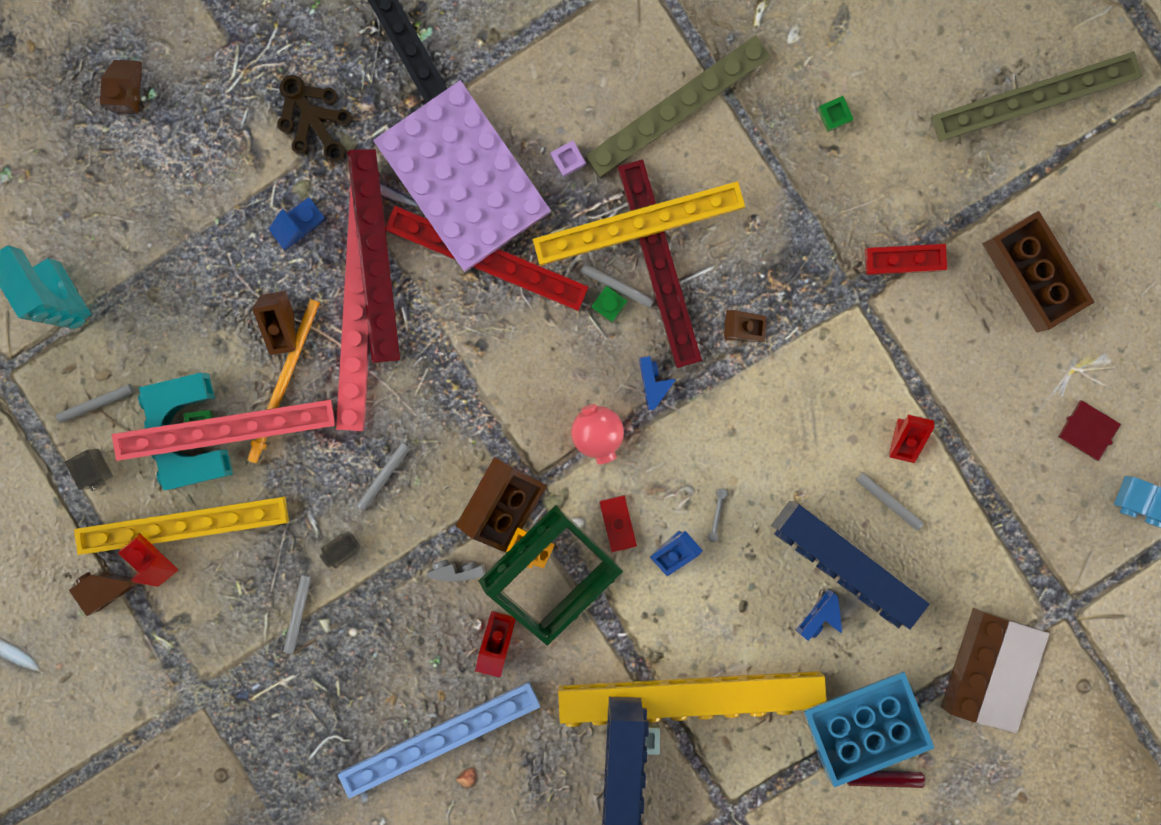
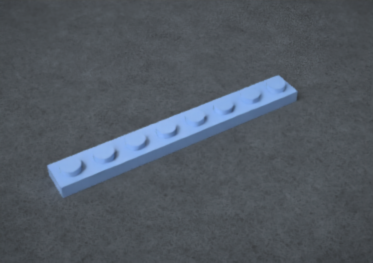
(439, 739)

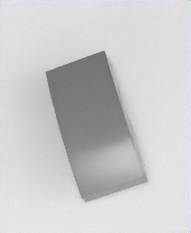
(449, 572)

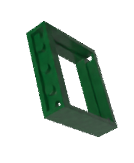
(524, 552)

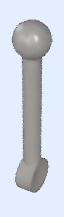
(721, 494)

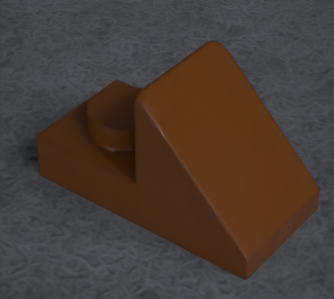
(744, 326)

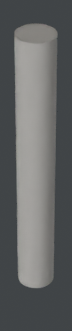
(617, 285)
(95, 403)
(382, 477)
(889, 501)
(297, 613)

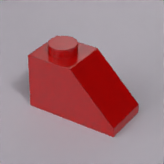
(495, 644)

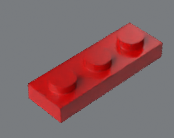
(905, 259)

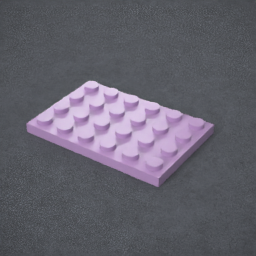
(462, 176)

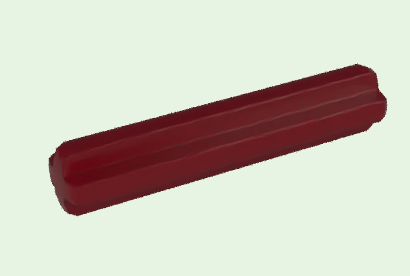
(891, 779)

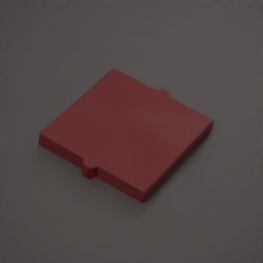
(1089, 430)

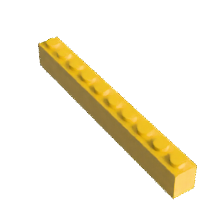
(696, 697)

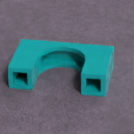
(40, 291)
(160, 405)

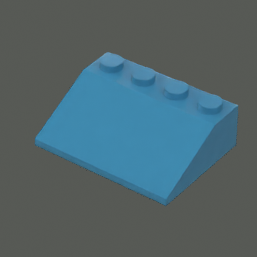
(868, 729)

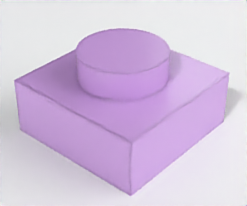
(568, 159)

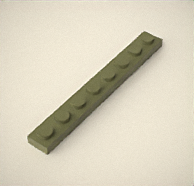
(1036, 96)
(677, 106)

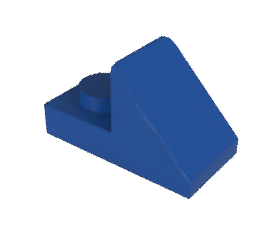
(297, 223)
(653, 390)
(676, 552)
(826, 610)

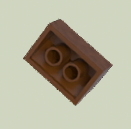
(500, 505)

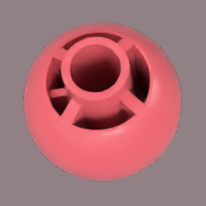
(597, 433)

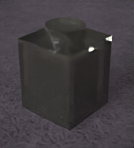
(89, 470)

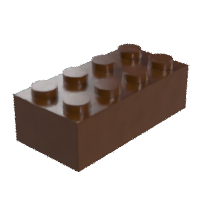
(1038, 272)

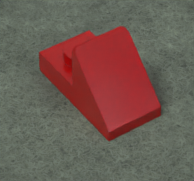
(910, 437)
(149, 562)

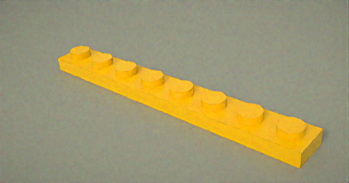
(639, 223)
(182, 525)

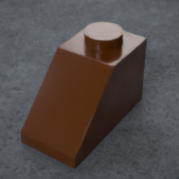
(121, 87)
(276, 322)
(99, 590)

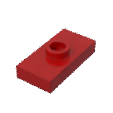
(618, 523)

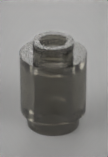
(339, 550)

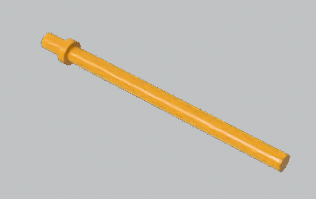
(259, 443)

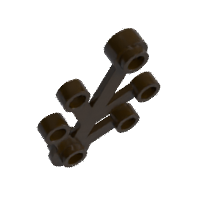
(310, 116)

